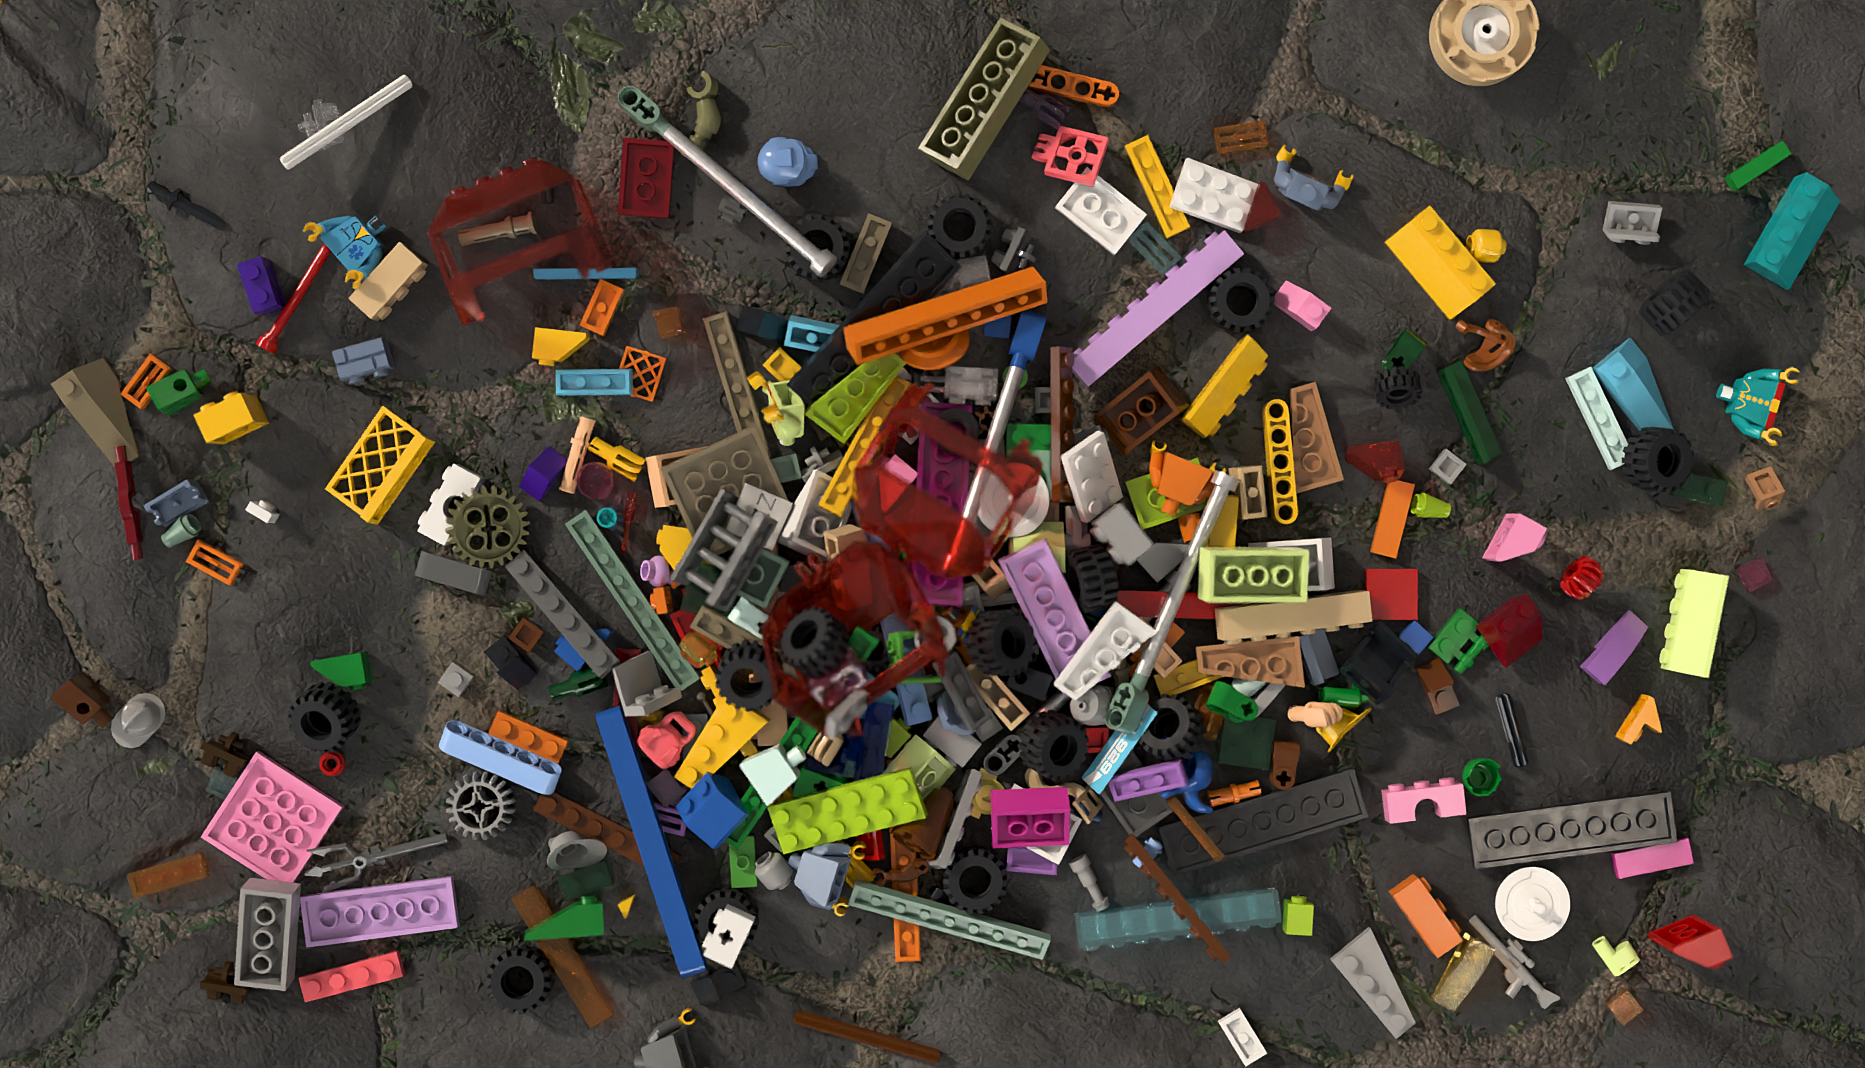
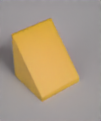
(625, 906)

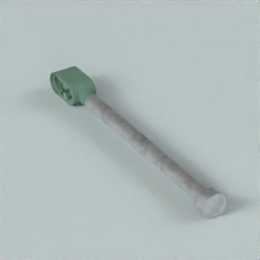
(821, 260)
(1132, 698)

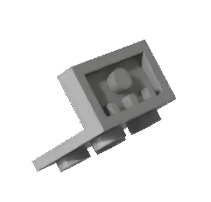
(641, 686)

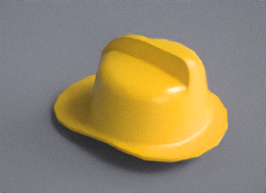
(1333, 734)

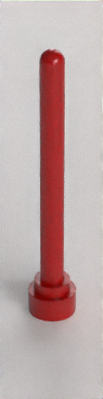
(269, 340)

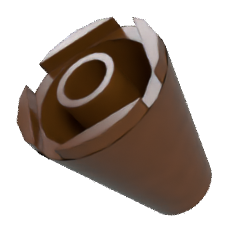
(927, 833)

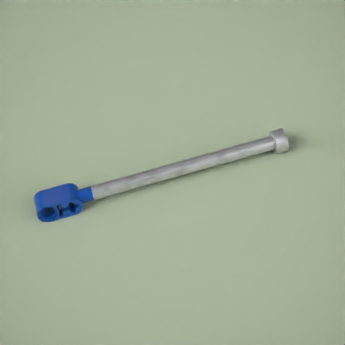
(1023, 349)

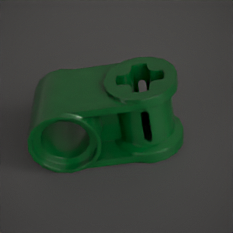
(1404, 350)

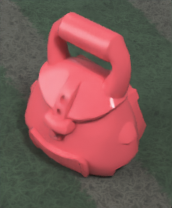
(663, 741)

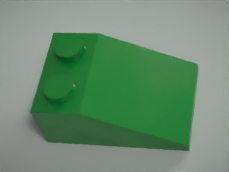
(1040, 444)
(575, 920)

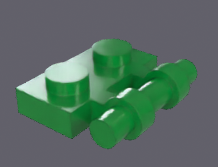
(1452, 638)

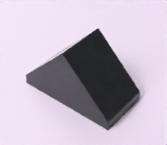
(763, 325)

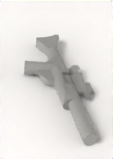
(1512, 959)

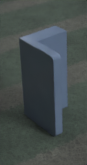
(1317, 657)

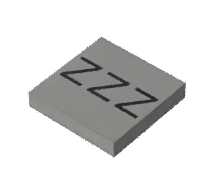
(753, 500)

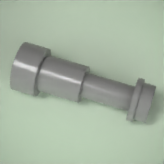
(1082, 867)

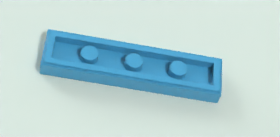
(573, 273)

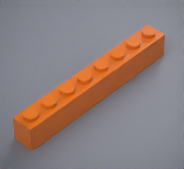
(945, 315)

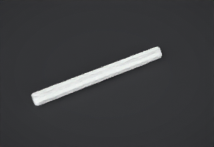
(346, 122)

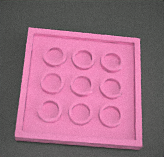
(272, 820)

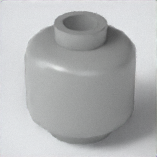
(773, 871)

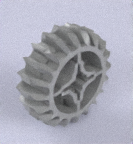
(481, 816)

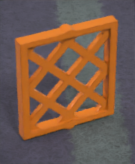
(645, 354)

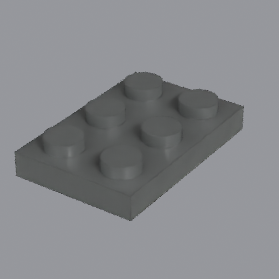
(1138, 812)

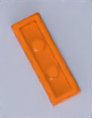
(1392, 518)

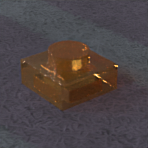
(1624, 1006)

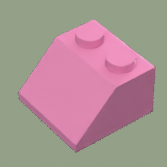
(1515, 537)

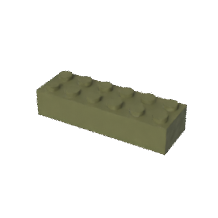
(984, 98)

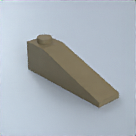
(97, 404)

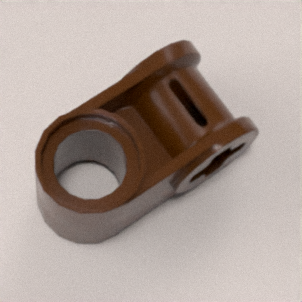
(1284, 758)

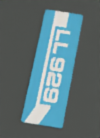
(1115, 752)

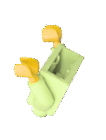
(784, 408)

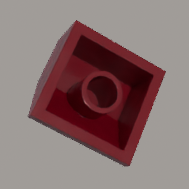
(1512, 628)

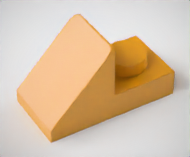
(1642, 713)

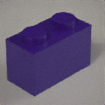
(261, 285)

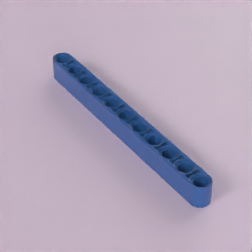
(651, 841)

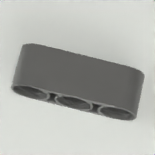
(453, 572)

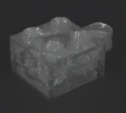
(966, 384)

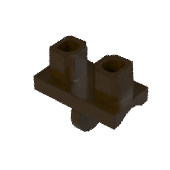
(235, 760)
(222, 980)

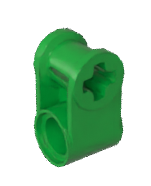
(1231, 703)

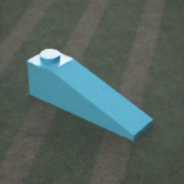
(1632, 386)

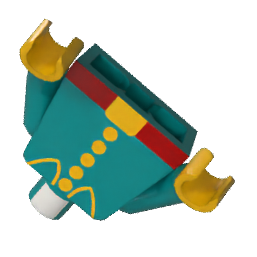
(1755, 401)

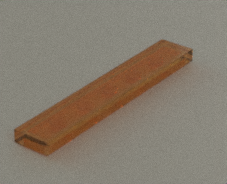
(564, 960)

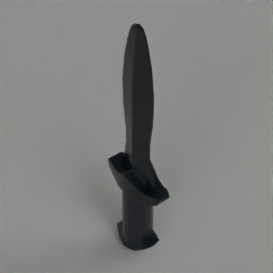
(175, 199)

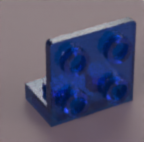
(845, 760)

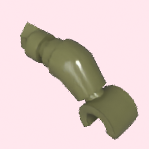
(708, 115)

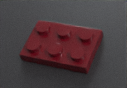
(646, 178)

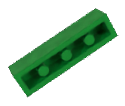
(1757, 165)

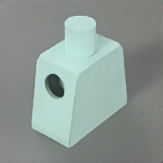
(773, 770)

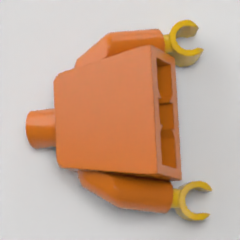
(1179, 479)

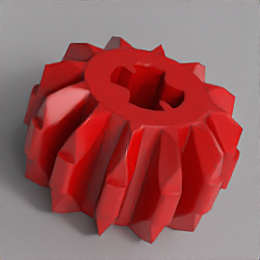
(1581, 577)

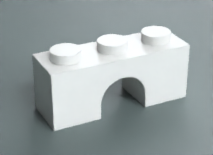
(456, 481)

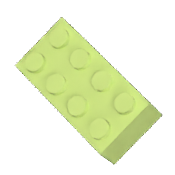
(1253, 574)

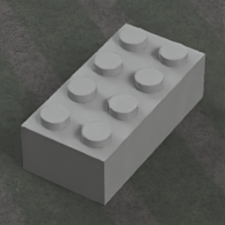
(1120, 534)
(267, 934)

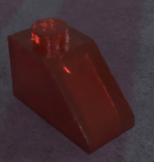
(1377, 460)

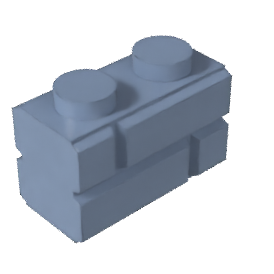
(364, 360)

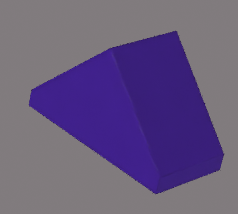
(543, 473)

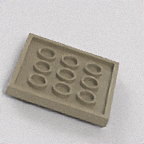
(723, 465)

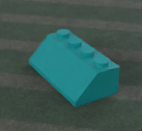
(1793, 230)

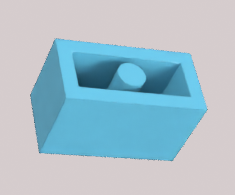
(807, 333)

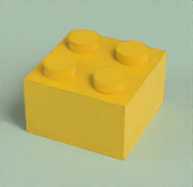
(230, 418)

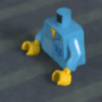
(352, 243)

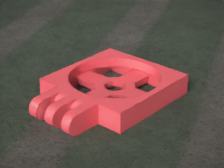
(1053, 148)

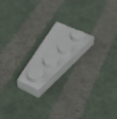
(954, 831)

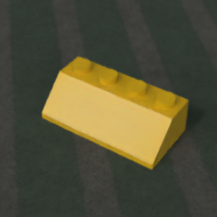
(1440, 262)
(1224, 387)

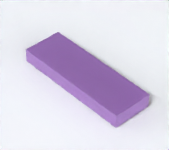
(1148, 780)

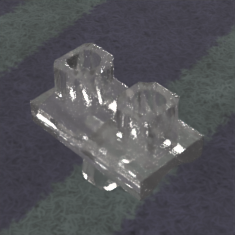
(321, 113)

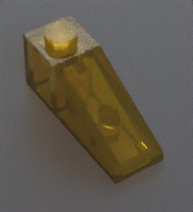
(1463, 971)

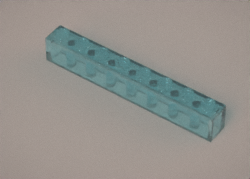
(1159, 921)

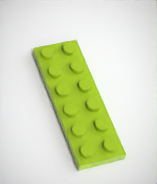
(847, 810)

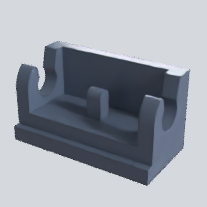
(176, 502)

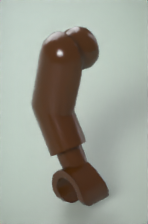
(906, 874)

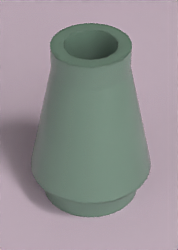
(182, 530)

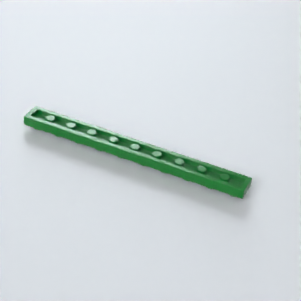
(799, 735)

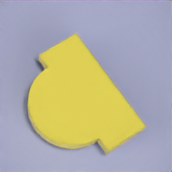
(982, 800)

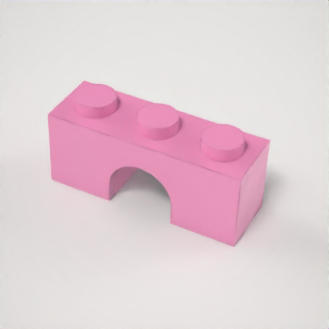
(1400, 801)

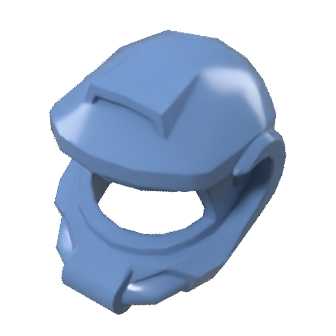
(786, 162)

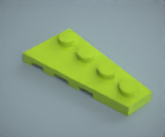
(853, 397)

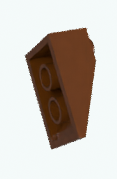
(1141, 410)

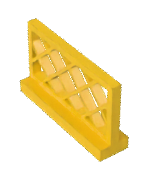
(394, 480)

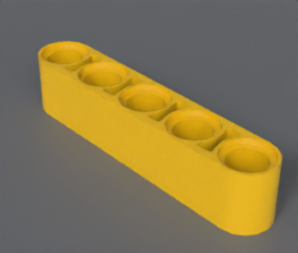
(1284, 449)

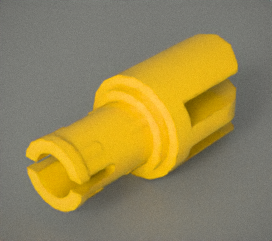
(618, 458)

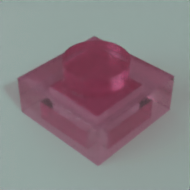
(1754, 574)

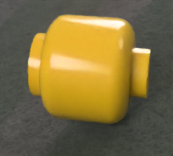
(1486, 245)

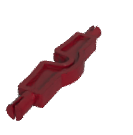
(126, 492)

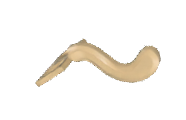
(1035, 780)

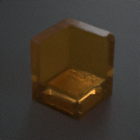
(669, 322)

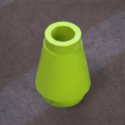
(1428, 506)

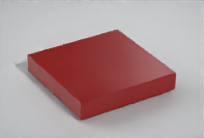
(1393, 593)

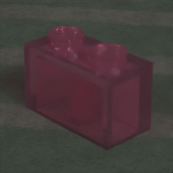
(841, 682)

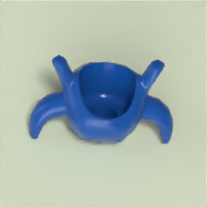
(1199, 775)

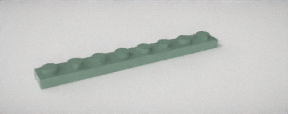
(632, 600)
(949, 919)

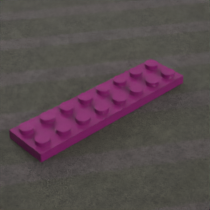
(946, 479)

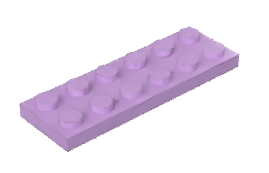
(1047, 604)
(379, 911)

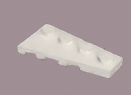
(1106, 646)

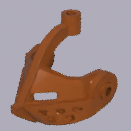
(1483, 359)

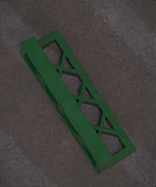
(1469, 412)

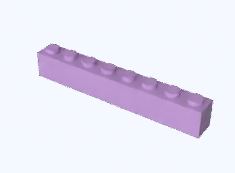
(1156, 308)

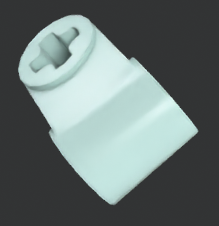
(748, 616)

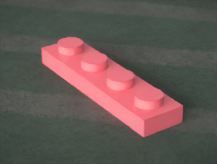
(351, 976)

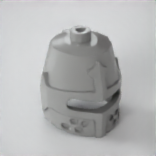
(1092, 705)

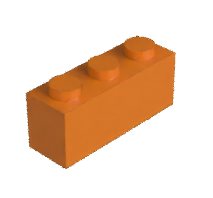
(1426, 915)

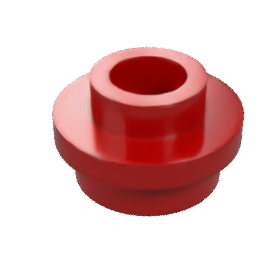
(325, 766)

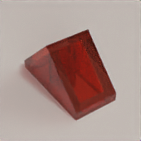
(1262, 210)

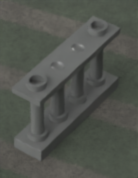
(742, 560)

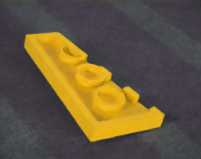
(719, 741)

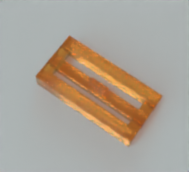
(1238, 127)

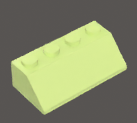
(1693, 622)

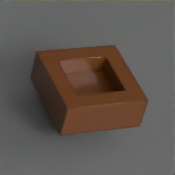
(526, 634)

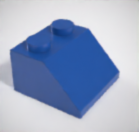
(712, 809)

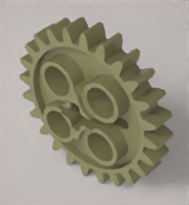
(509, 523)

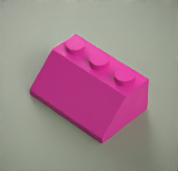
(1030, 817)

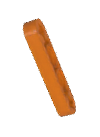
(1071, 81)

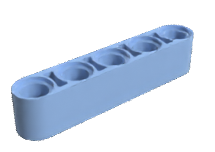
(500, 757)

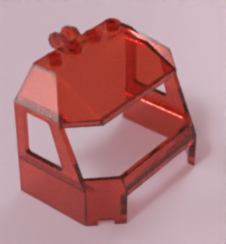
(490, 194)
(920, 523)
(858, 589)

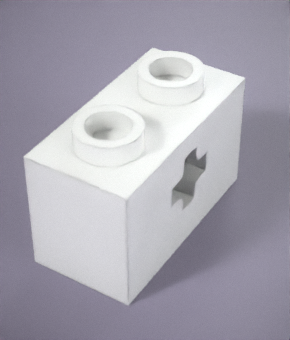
(724, 950)

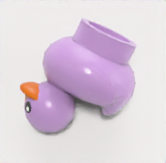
(657, 572)

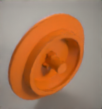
(938, 352)

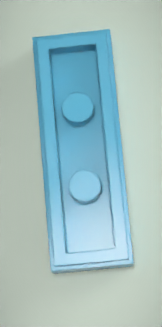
(594, 382)

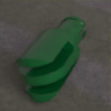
(579, 683)

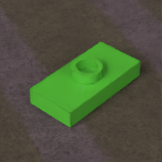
(743, 864)

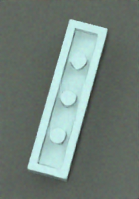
(1598, 416)

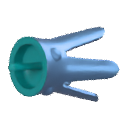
(608, 518)

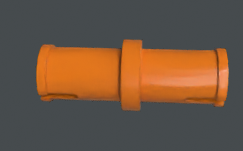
(1234, 793)

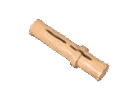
(577, 454)

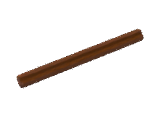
(867, 1036)

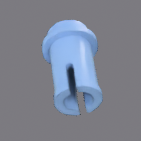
(1152, 847)

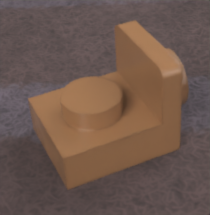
(1765, 488)

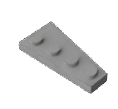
(1371, 977)

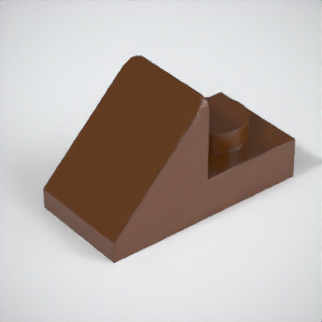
(1437, 686)

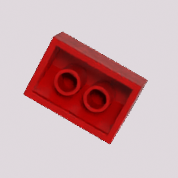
(1694, 940)

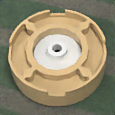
(1483, 38)

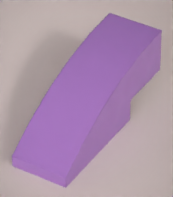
(1614, 648)

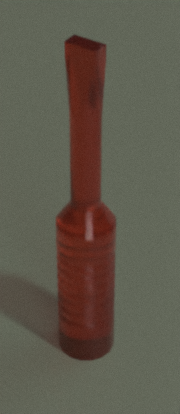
(628, 517)

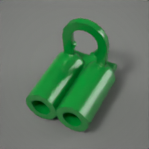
(1343, 697)

